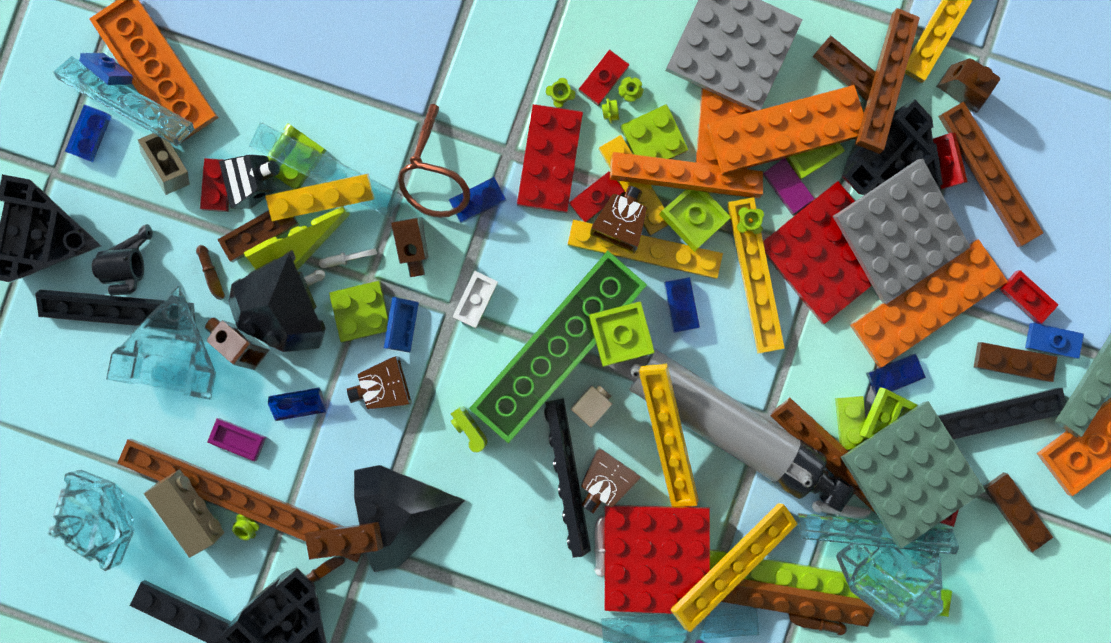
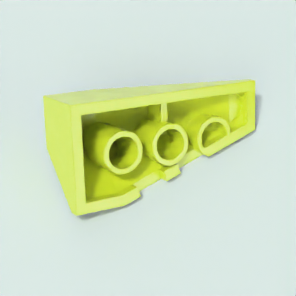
(301, 240)

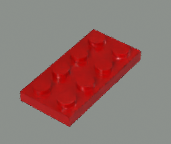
(549, 158)

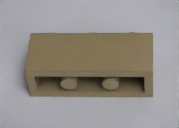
(184, 513)

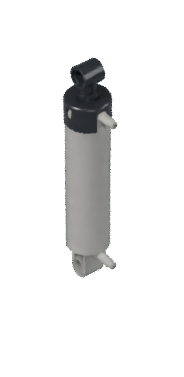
(744, 433)

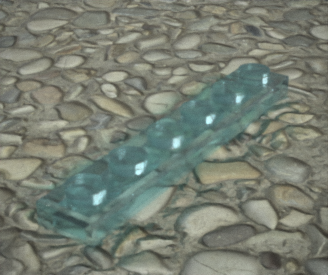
(125, 102)
(318, 165)
(871, 534)
(666, 627)

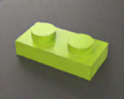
(850, 420)

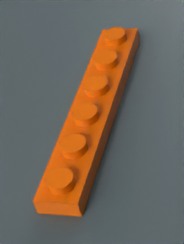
(685, 175)

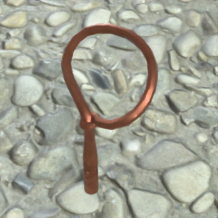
(416, 162)

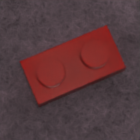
(950, 160)
(213, 188)
(1029, 297)

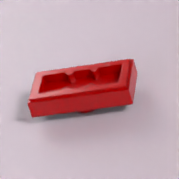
(603, 77)
(595, 197)

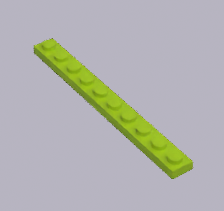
(808, 578)

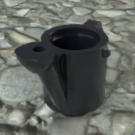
(122, 263)

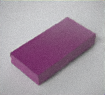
(788, 186)
(236, 439)

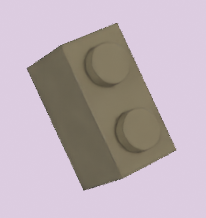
(164, 163)
(592, 405)

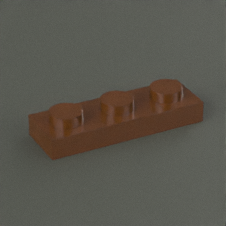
(846, 66)
(253, 234)
(1015, 362)
(1018, 512)
(344, 540)

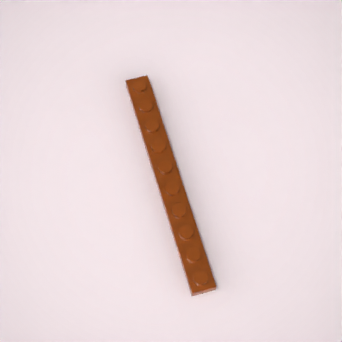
(226, 492)

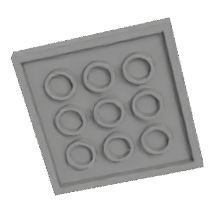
(734, 49)
(902, 231)

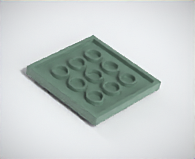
(913, 474)

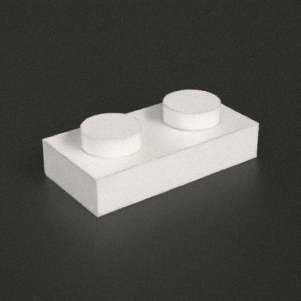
(475, 299)

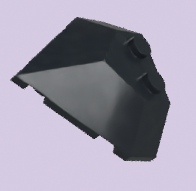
(906, 142)
(35, 231)
(277, 306)
(405, 512)
(279, 614)

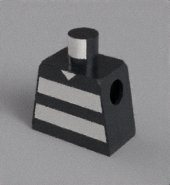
(248, 179)

